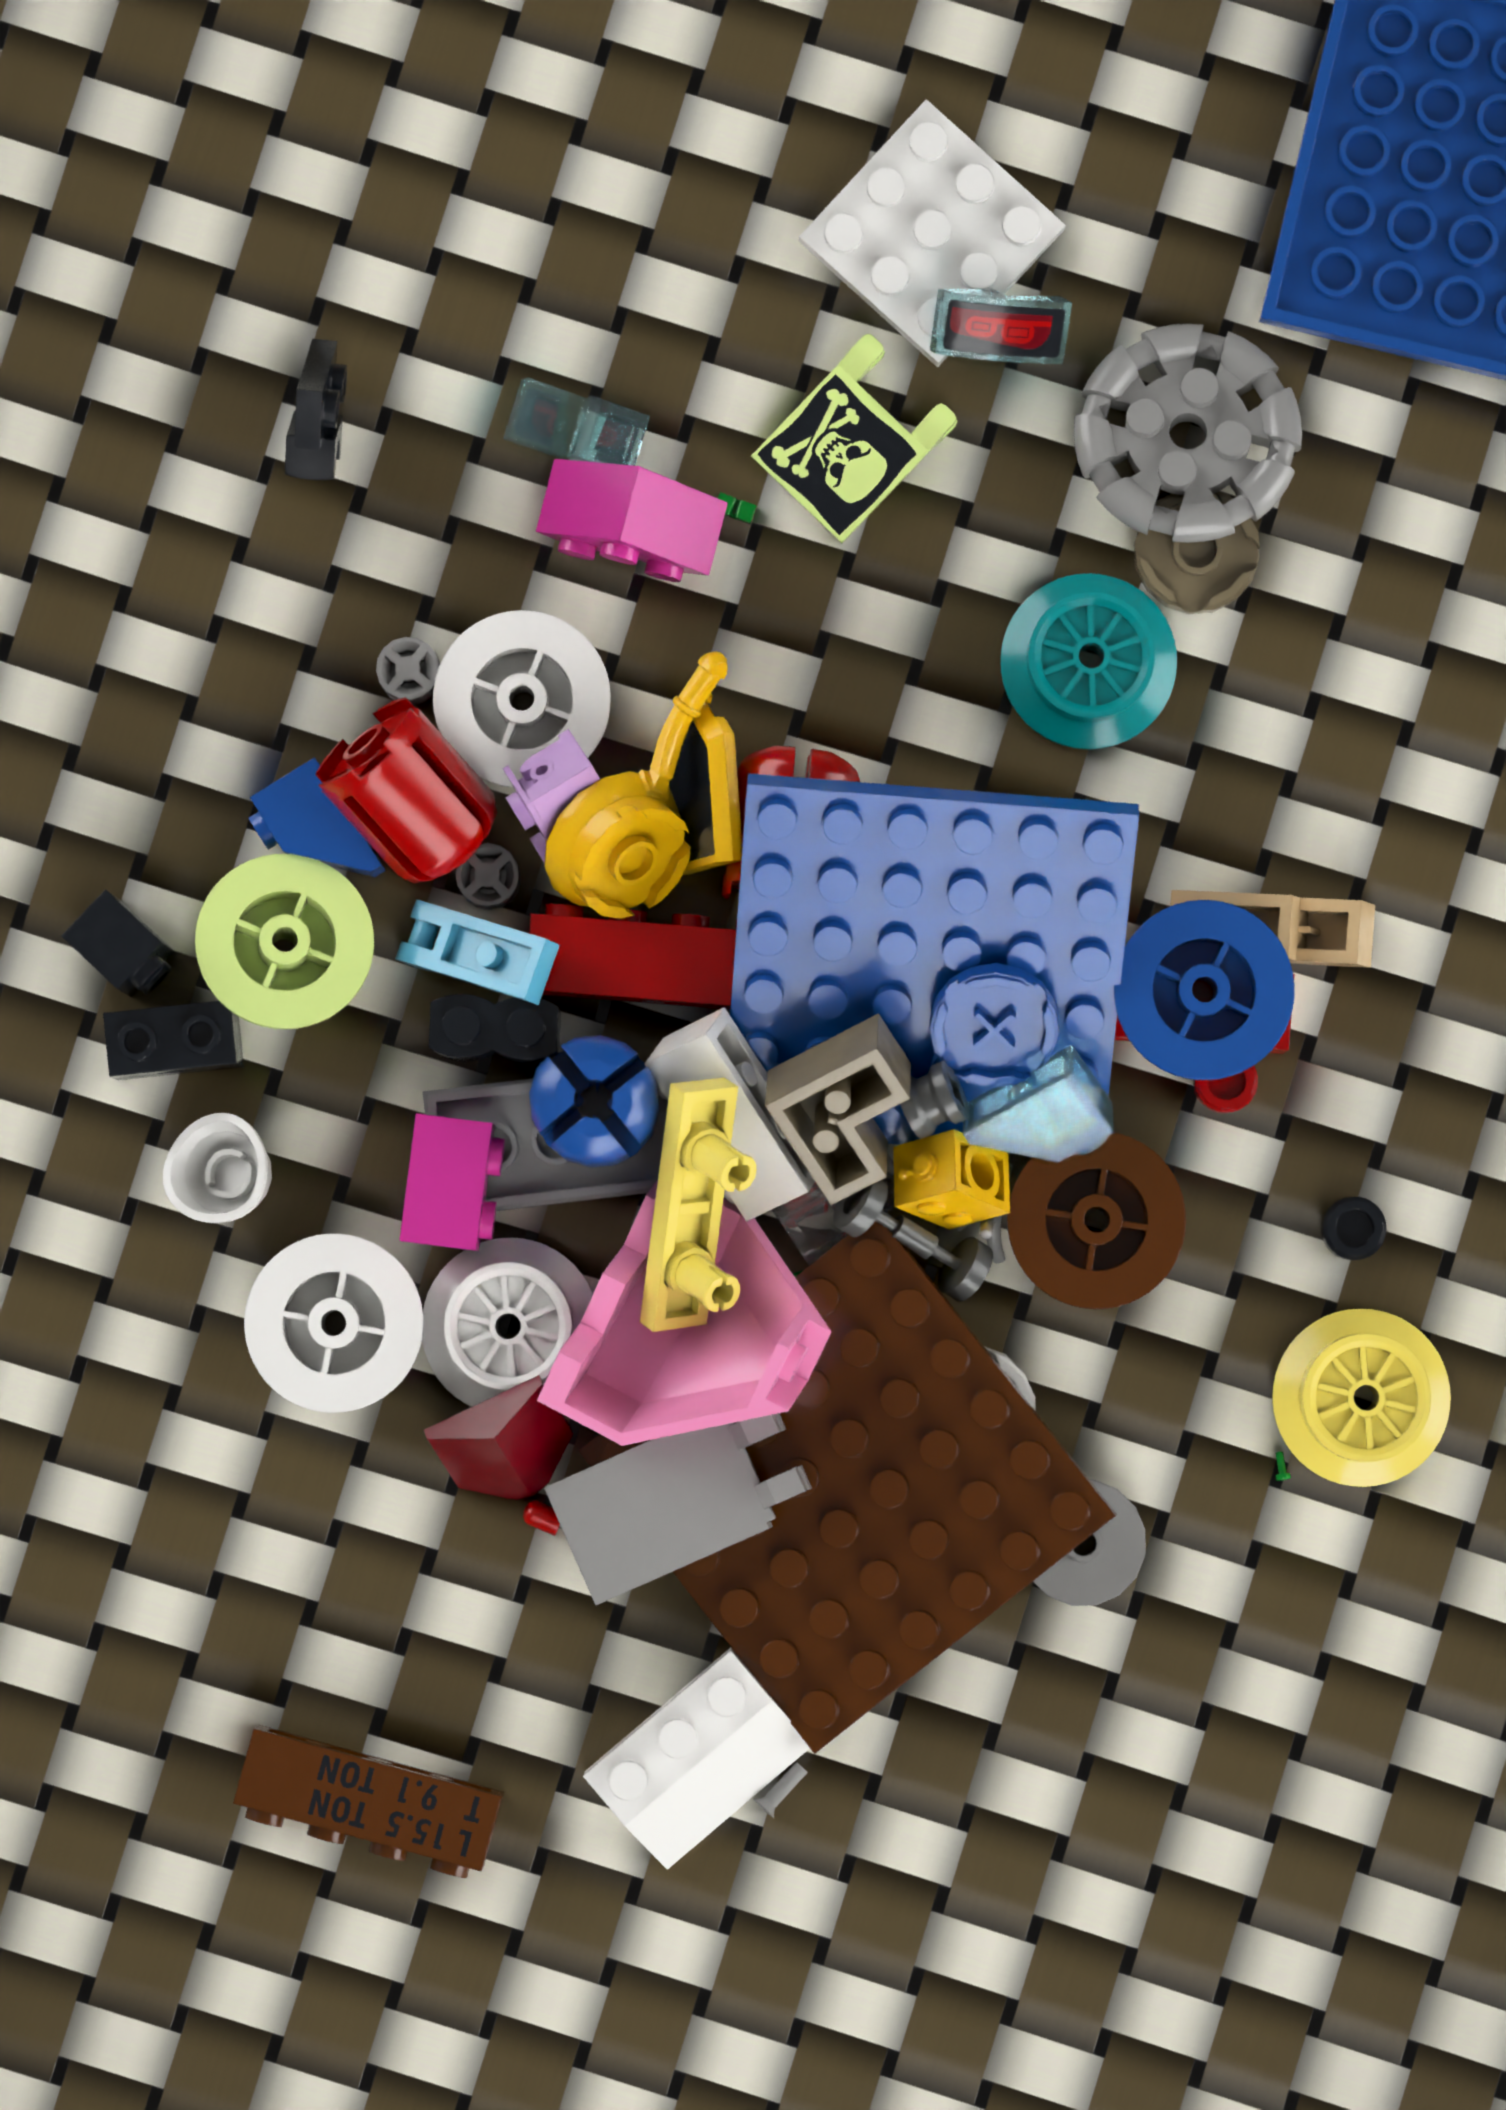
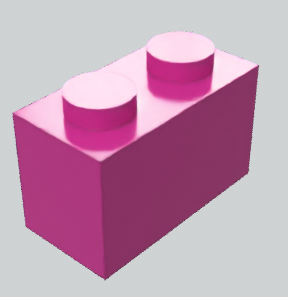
(450, 1182)

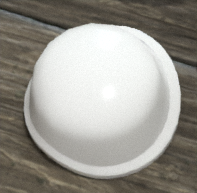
(217, 1169)

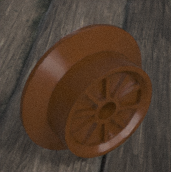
(1140, 1233)

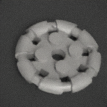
(1193, 397)

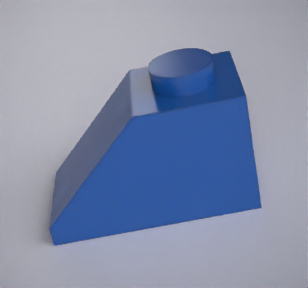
(309, 825)

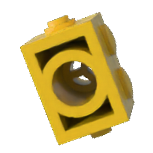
(951, 1180)

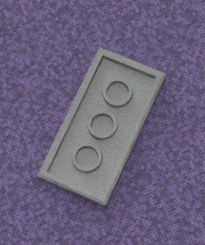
(530, 1168)

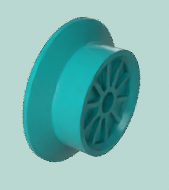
(1080, 703)

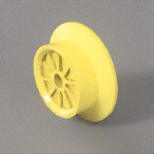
(1318, 1387)

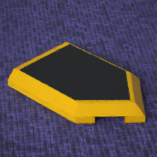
(708, 792)

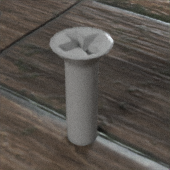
(781, 1789)

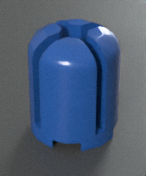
(557, 1097)

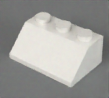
(696, 1759)

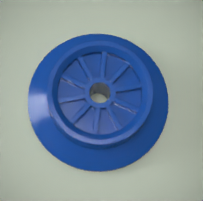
(1248, 982)

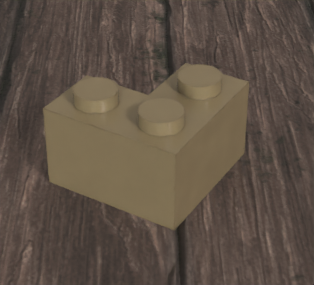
(829, 1103)

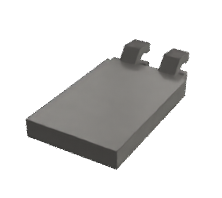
(669, 1504)

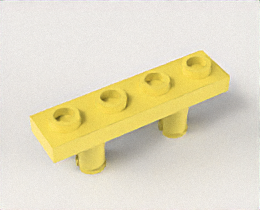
(688, 1206)

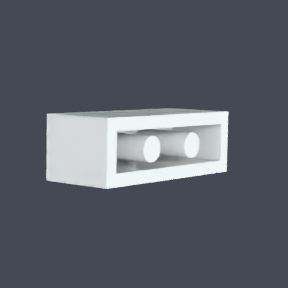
(718, 1049)

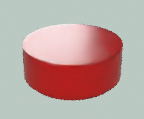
(1229, 1093)

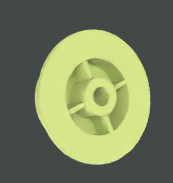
(290, 901)

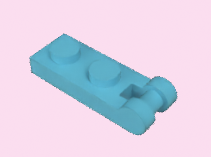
(478, 952)

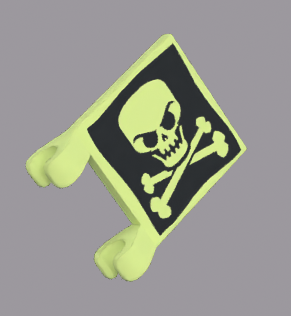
(844, 449)

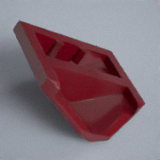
(503, 1443)

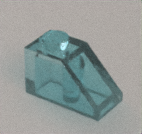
(1045, 1116)

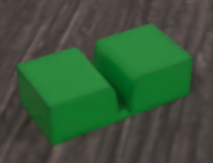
(738, 509)

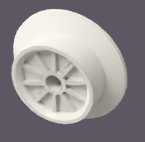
(514, 656)
(480, 1289)
(289, 1315)

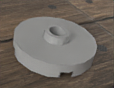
(1111, 1563)

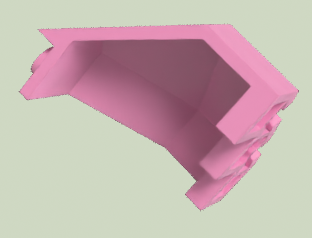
(690, 1378)

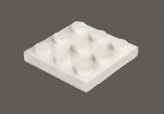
(929, 219)

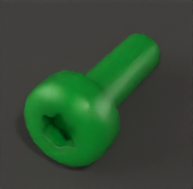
(1283, 1475)

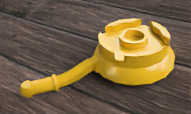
(624, 833)

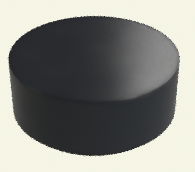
(1353, 1228)

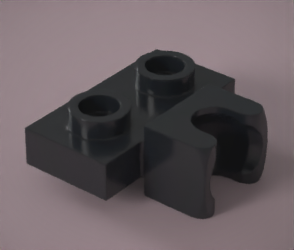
(316, 426)

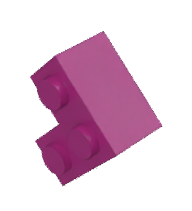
(631, 518)

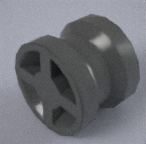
(935, 1100)

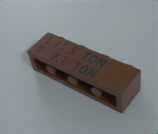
(368, 1799)

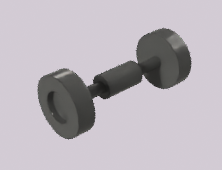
(962, 1268)

